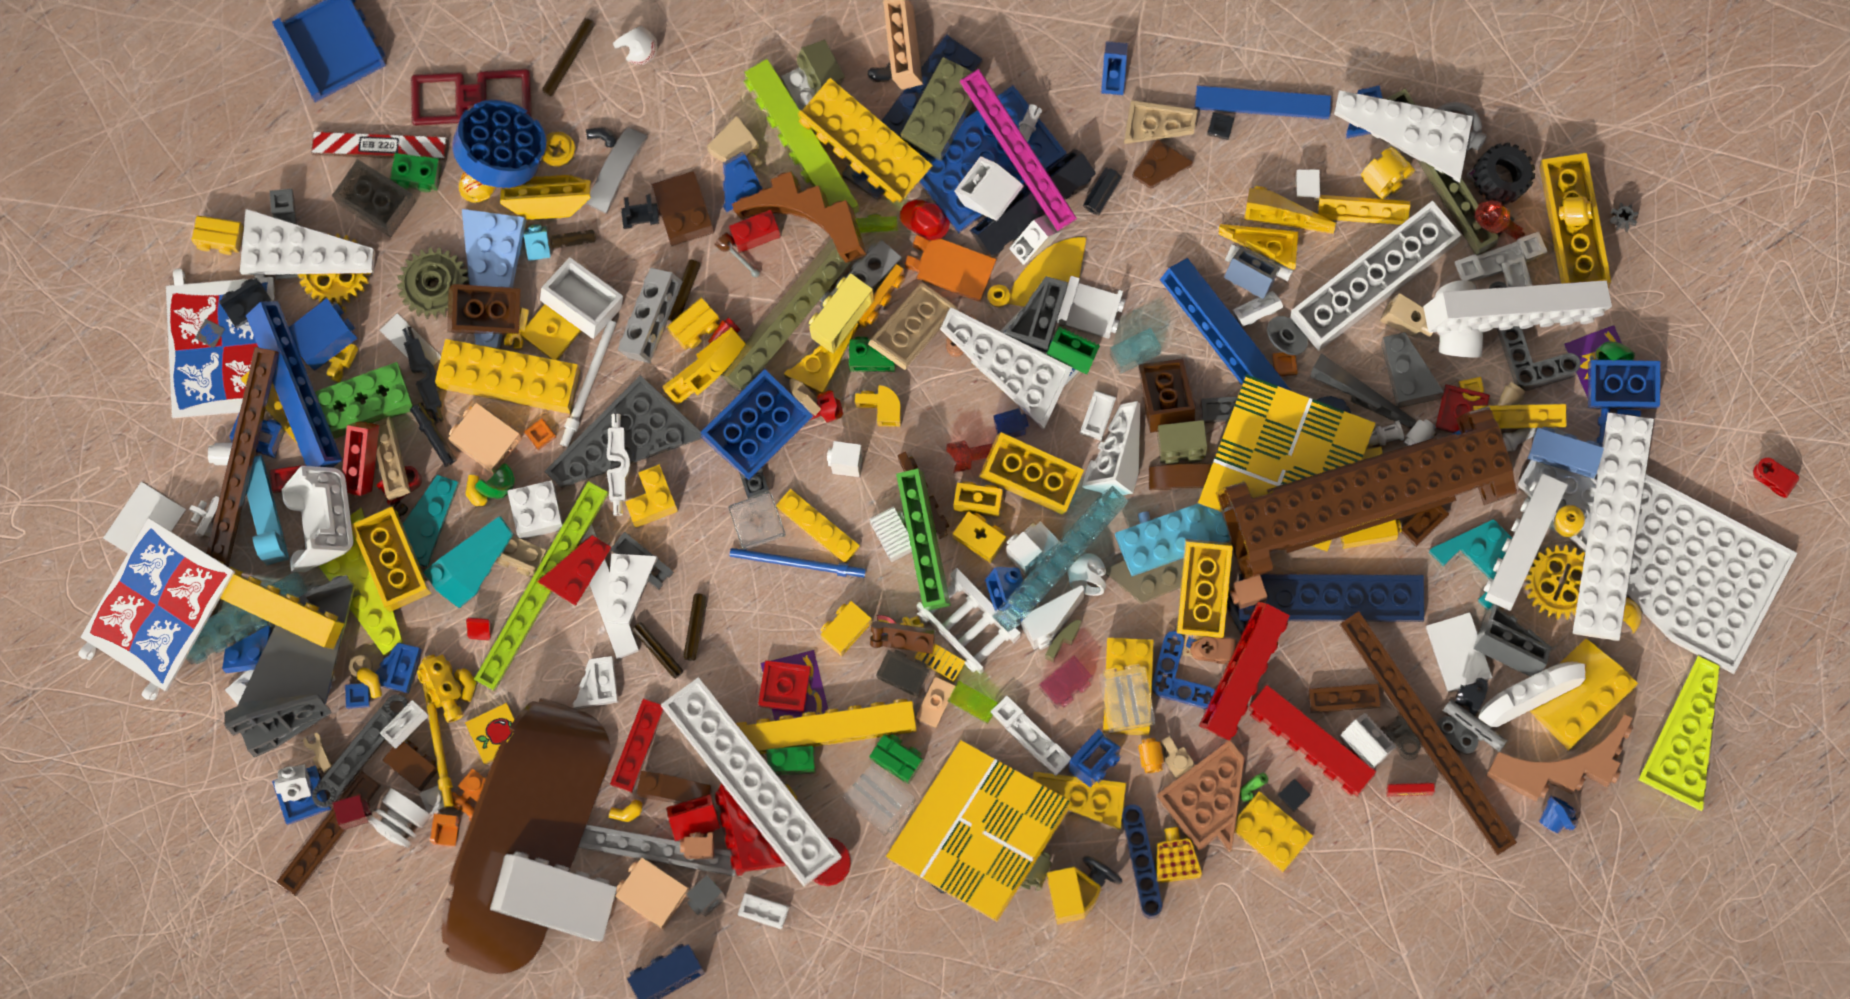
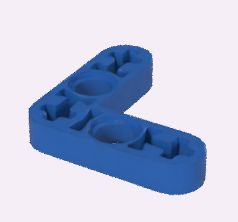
(1175, 683)

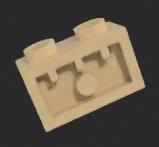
(522, 555)

